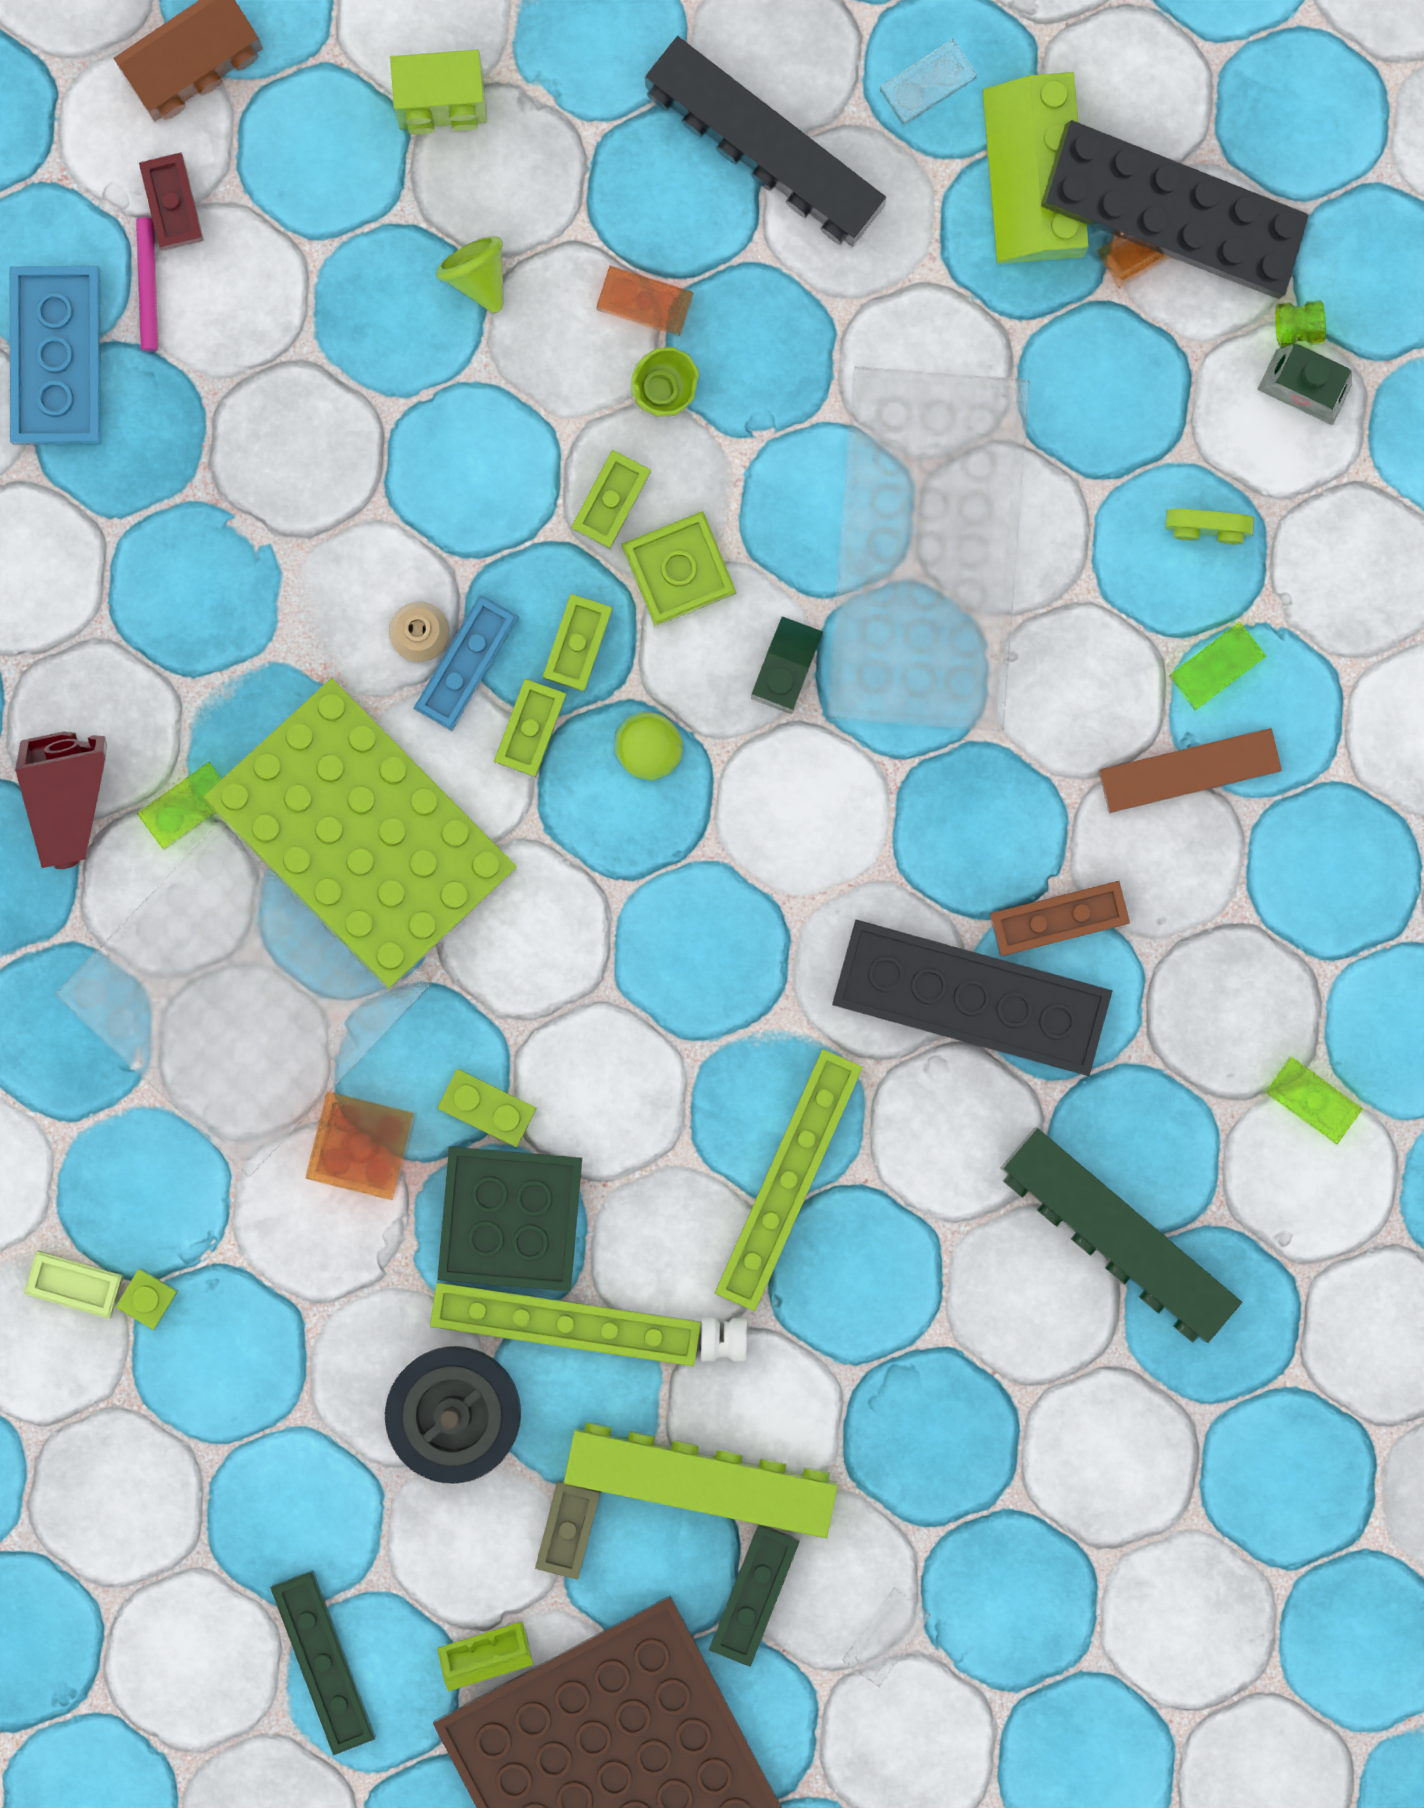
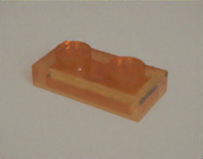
(644, 301)

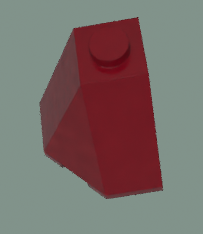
(61, 793)

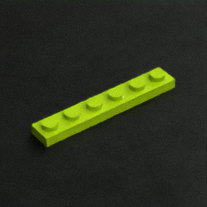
(788, 1180)
(565, 1324)

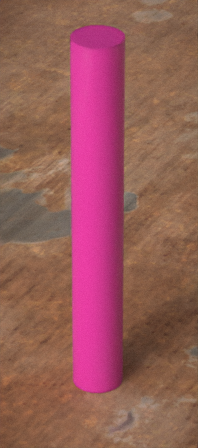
(147, 284)

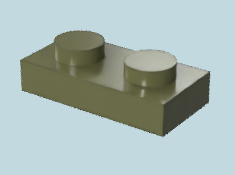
(567, 1530)

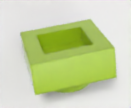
(146, 1298)

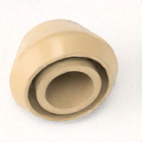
(416, 645)

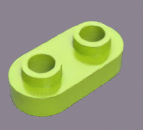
(1228, 527)

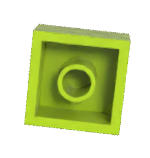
(438, 91)

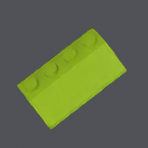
(1022, 139)

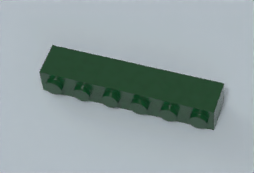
(1120, 1235)

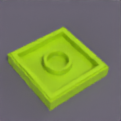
(678, 568)

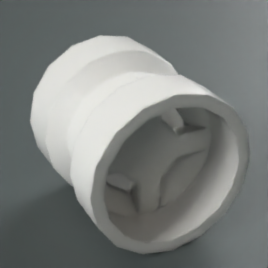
(734, 1339)

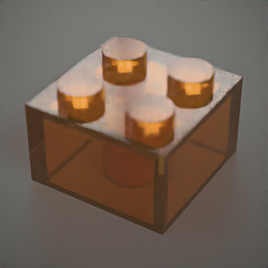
(361, 1145)

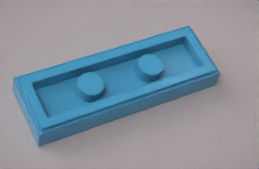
(466, 662)

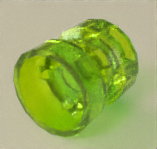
(1300, 323)

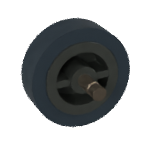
(452, 1414)

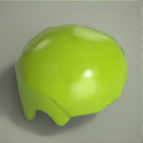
(664, 382)
(648, 745)

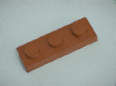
(1059, 918)

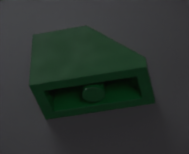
(786, 665)

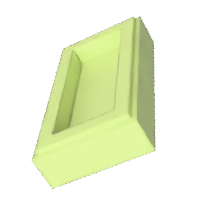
(73, 1284)

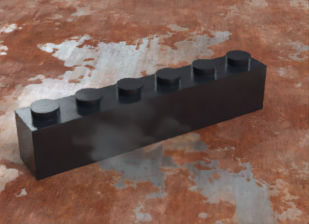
(764, 142)

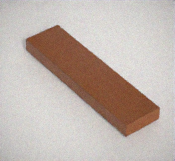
(1190, 770)

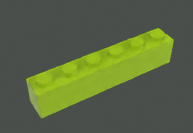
(700, 1481)

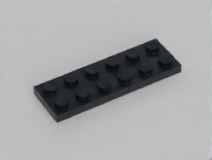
(1174, 209)
(972, 997)

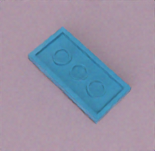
(55, 355)

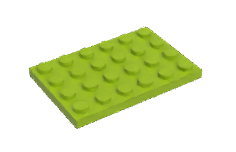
(359, 833)

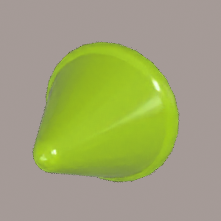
(476, 272)

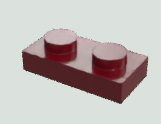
(171, 201)

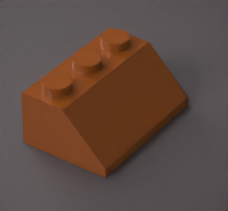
(188, 56)

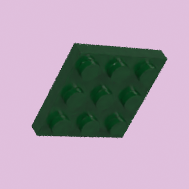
(509, 1218)

